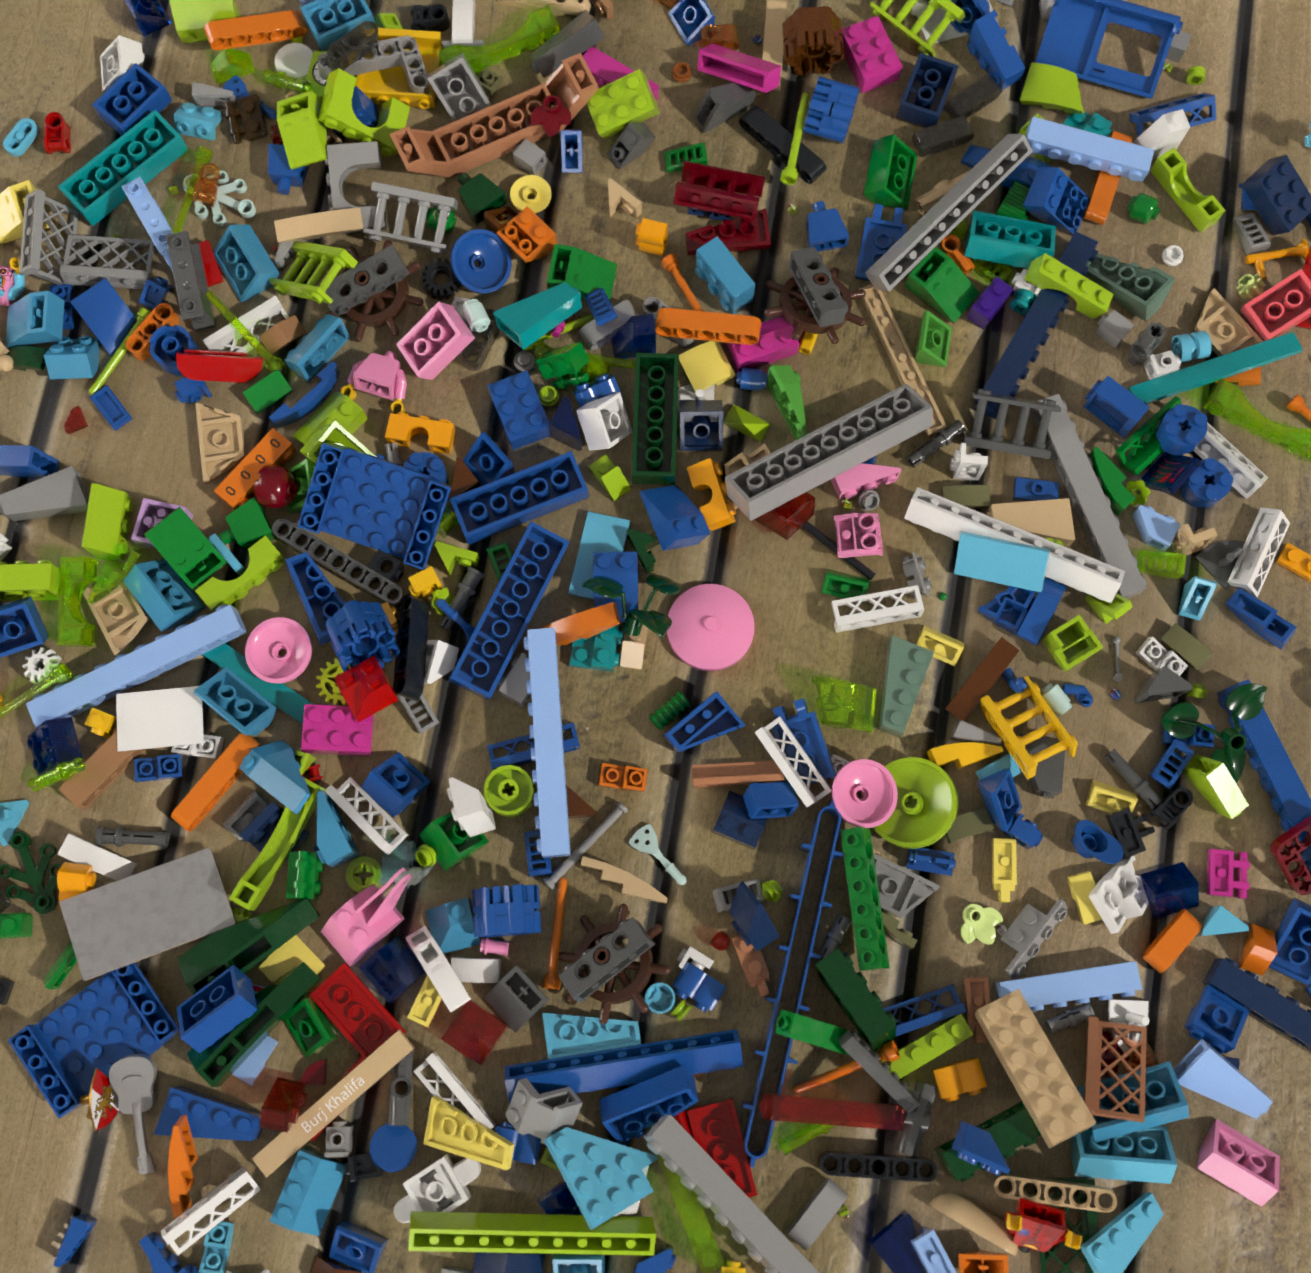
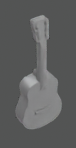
(134, 1084)

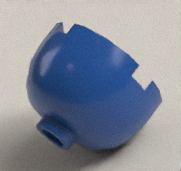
(973, 10)

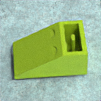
(301, 131)

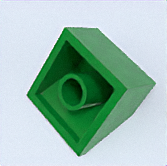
(450, 842)

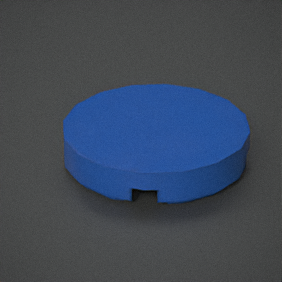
(393, 1147)

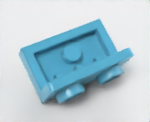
(197, 121)

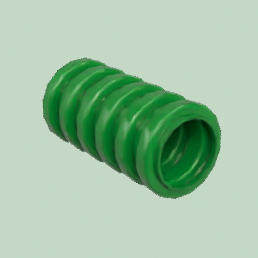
(669, 710)

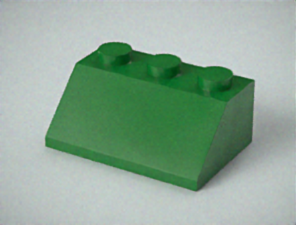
(890, 173)

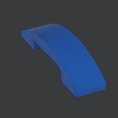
(285, 416)
(1041, 611)

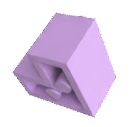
(149, 515)

